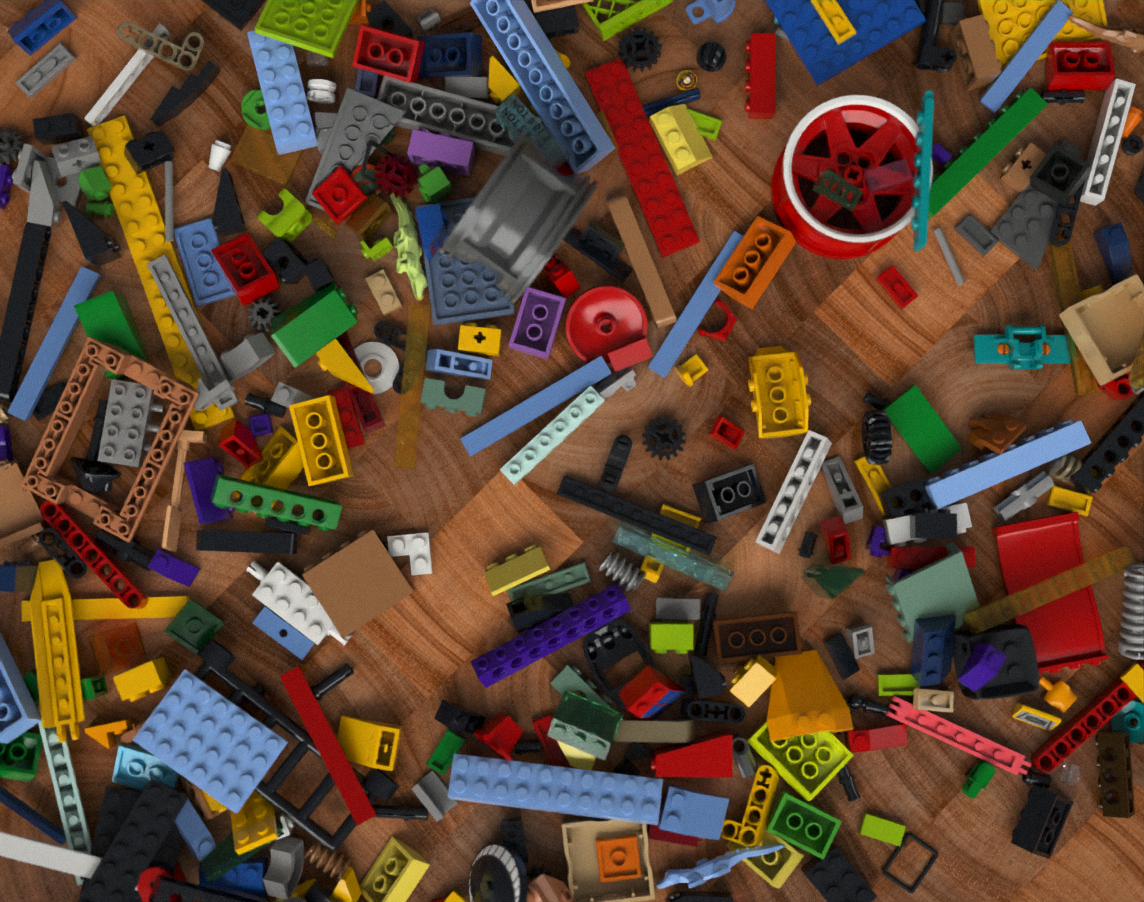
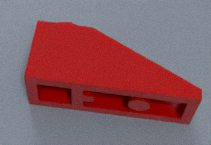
(875, 737)

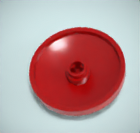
(603, 321)

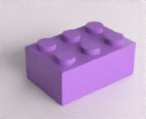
(442, 151)
(537, 323)

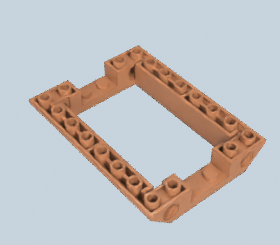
(68, 416)

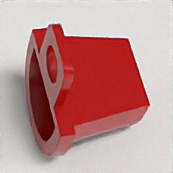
(500, 735)

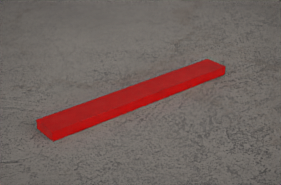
(328, 746)

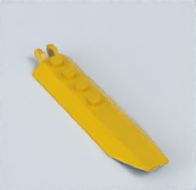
(56, 651)

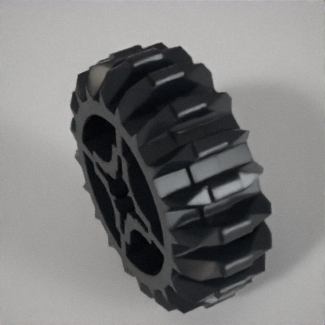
(876, 437)

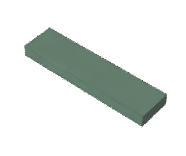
(552, 583)

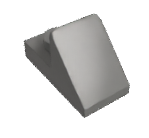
(209, 396)

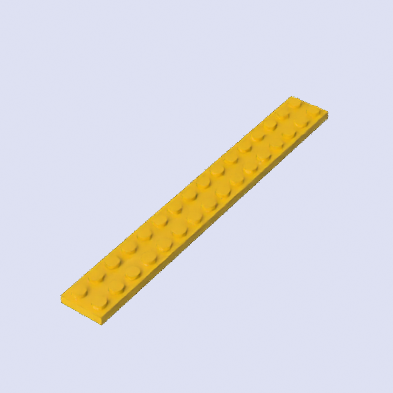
(145, 236)

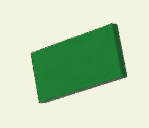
(922, 429)

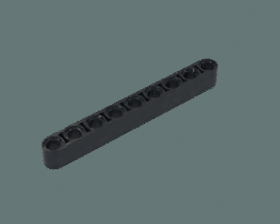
(22, 306)

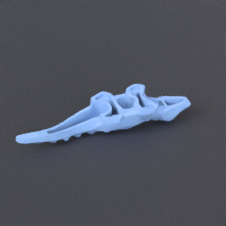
(714, 868)

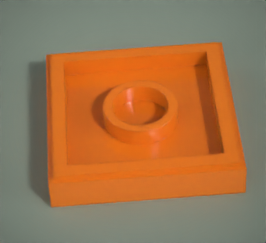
(618, 858)

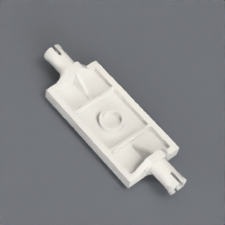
(294, 602)

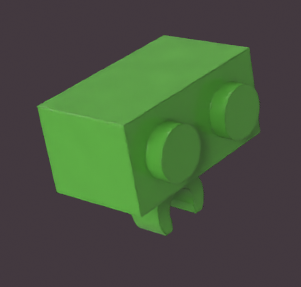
(434, 184)

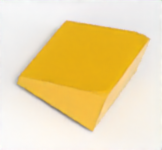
(651, 569)

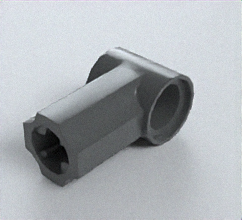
(744, 757)

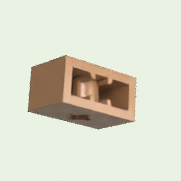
(1016, 176)

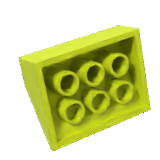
(804, 760)

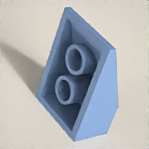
(692, 812)

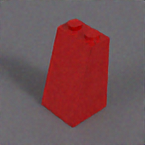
(703, 757)

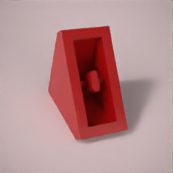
(726, 432)

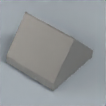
(428, 19)

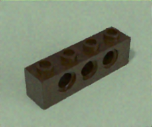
(1122, 764)

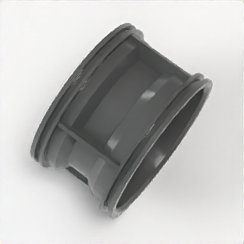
(519, 217)

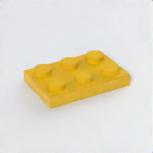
(253, 824)

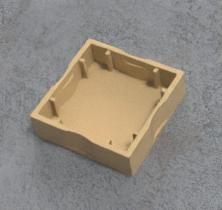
(1109, 328)
(582, 861)

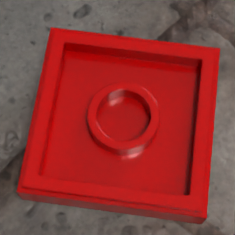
(339, 195)

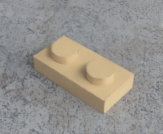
(383, 292)
(933, 700)

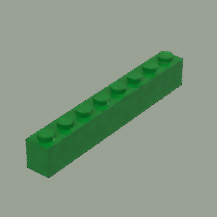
(983, 149)

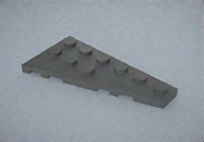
(357, 122)
(1028, 221)

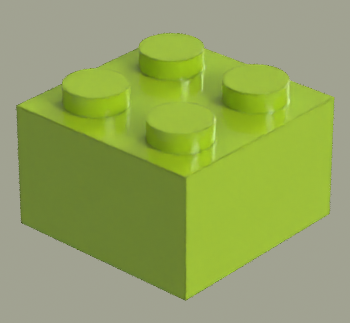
(671, 636)

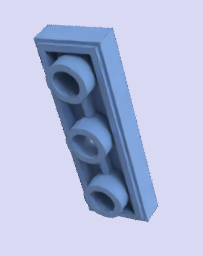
(273, 625)

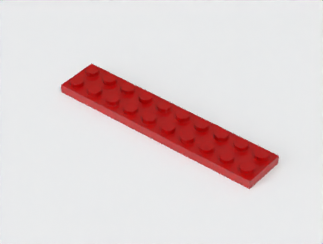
(642, 158)

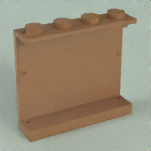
(18, 507)
(357, 582)

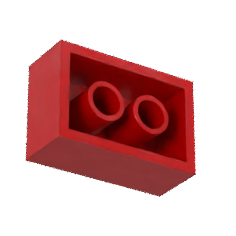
(388, 53)

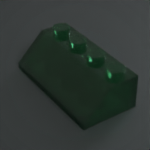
(830, 580)

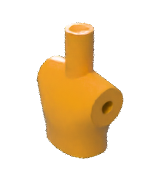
(1058, 694)

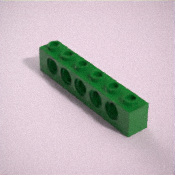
(226, 485)

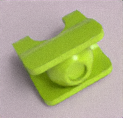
(290, 220)

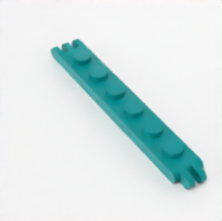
(921, 180)

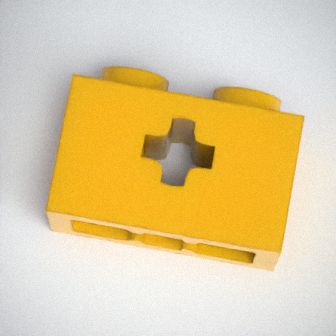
(469, 344)

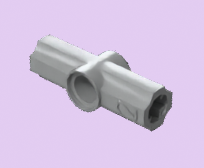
(1023, 496)

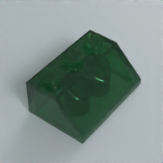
(585, 725)

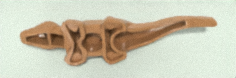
(1123, 34)

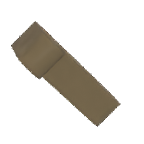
(158, 43)
(656, 730)

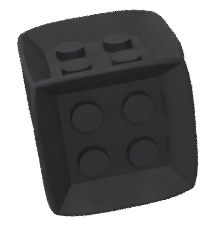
(1019, 670)

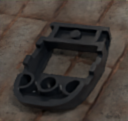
(607, 647)

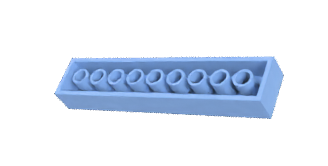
(545, 80)
(555, 789)

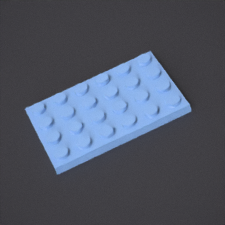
(210, 741)

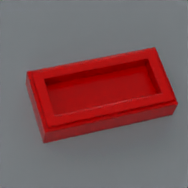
(630, 354)

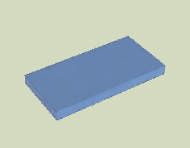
(202, 270)

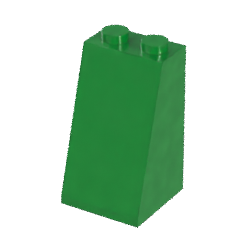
(111, 321)
(313, 323)

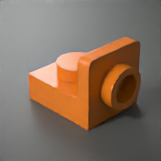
(362, 10)

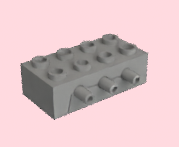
(129, 424)

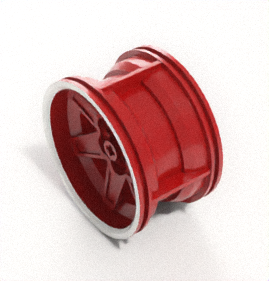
(889, 131)

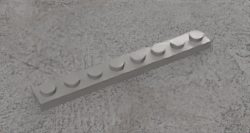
(190, 326)

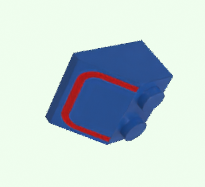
(432, 227)

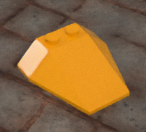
(805, 699)

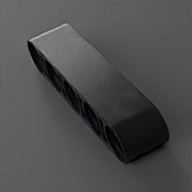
(246, 542)

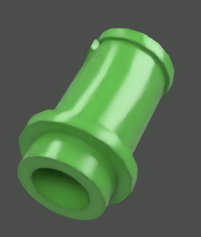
(100, 209)

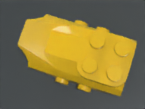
(779, 392)

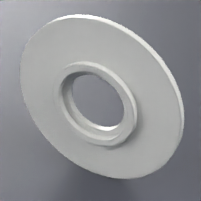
(388, 360)

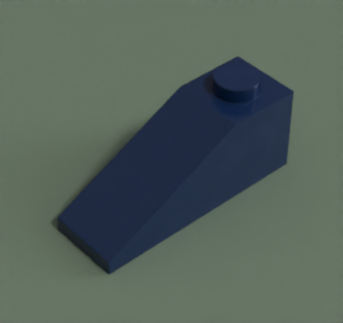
(1115, 252)

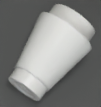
(218, 155)

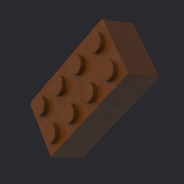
(757, 635)

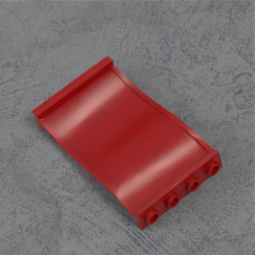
(1070, 627)

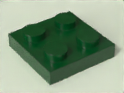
(193, 625)

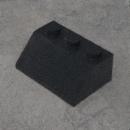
(1041, 822)

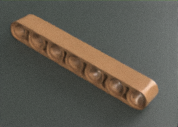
(640, 261)

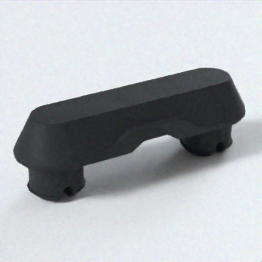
(616, 463)

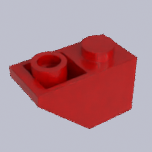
(560, 276)

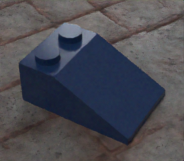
(451, 55)

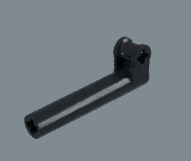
(928, 54)

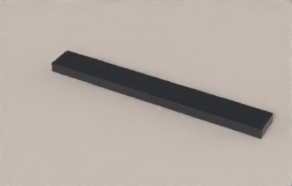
(637, 515)

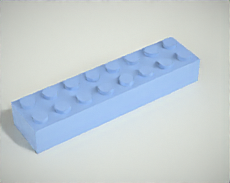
(1015, 460)

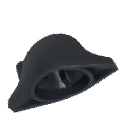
(94, 475)

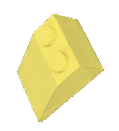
(774, 866)

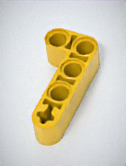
(753, 805)

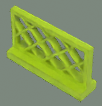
(624, 19)

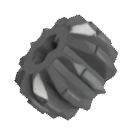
(256, 312)

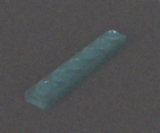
(673, 557)

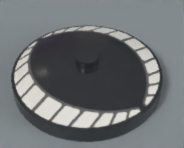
(498, 875)

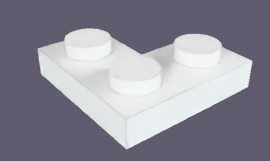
(417, 547)

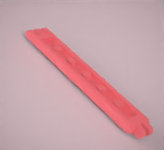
(958, 737)

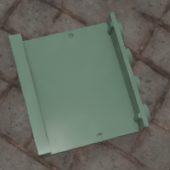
(934, 592)

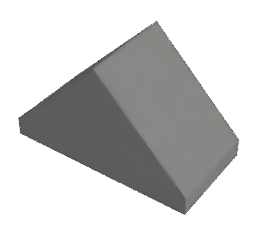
(861, 639)

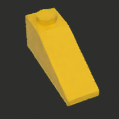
(341, 365)

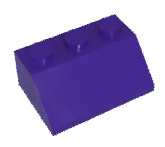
(201, 479)

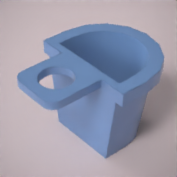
(717, 9)

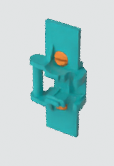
(1021, 356)

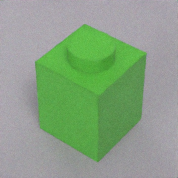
(94, 183)

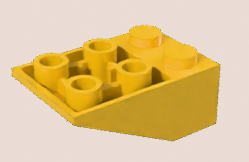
(369, 742)

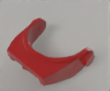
(724, 332)

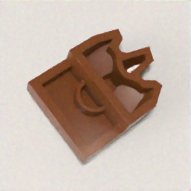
(994, 431)

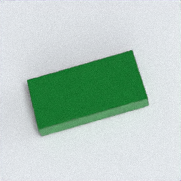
(445, 751)

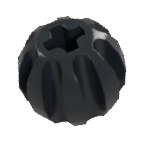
(711, 56)

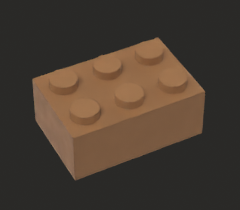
(975, 52)

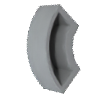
(246, 356)
(284, 867)

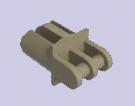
(1063, 467)

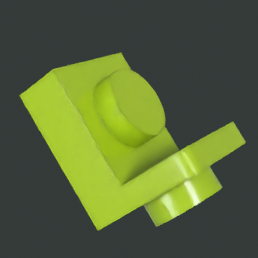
(378, 250)

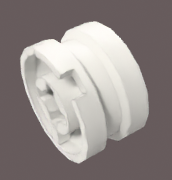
(321, 91)

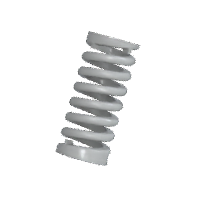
(1133, 612)

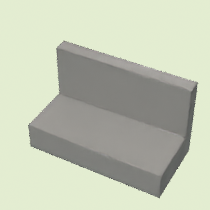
(434, 795)

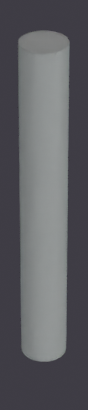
(949, 256)

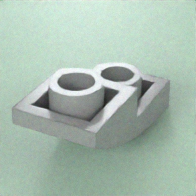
(468, 87)
(678, 608)

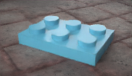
(137, 765)

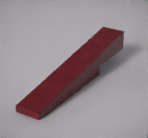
(363, 400)

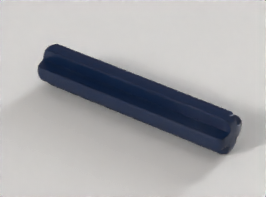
(677, 99)

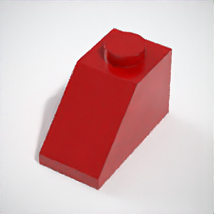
(240, 443)
(836, 539)

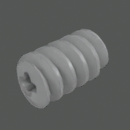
(622, 571)

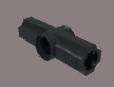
(124, 550)

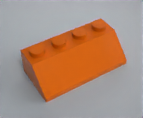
(755, 262)

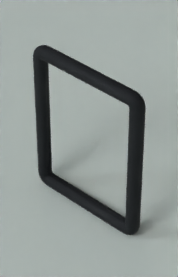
(370, 143)
(912, 890)

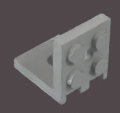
(23, 175)

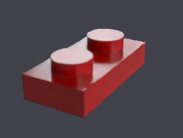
(897, 287)

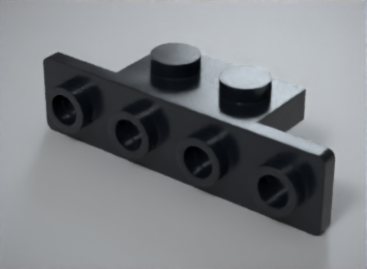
(600, 248)

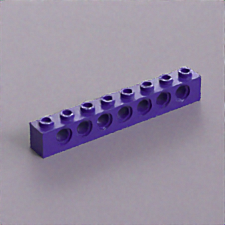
(550, 635)

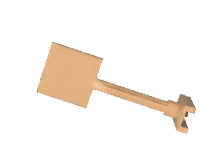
(173, 515)

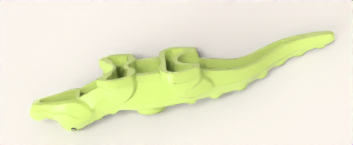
(408, 248)

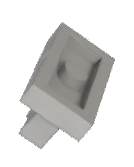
(609, 385)

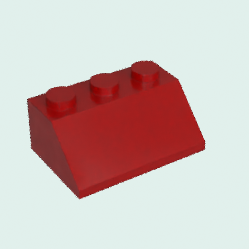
(1079, 66)

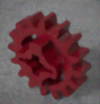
(395, 175)

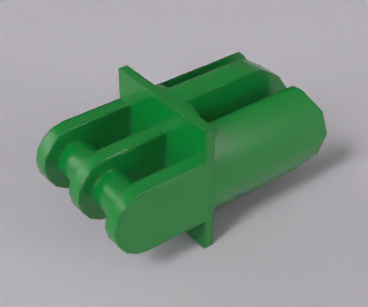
(978, 778)

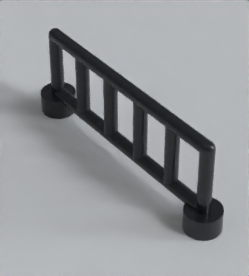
(374, 784)

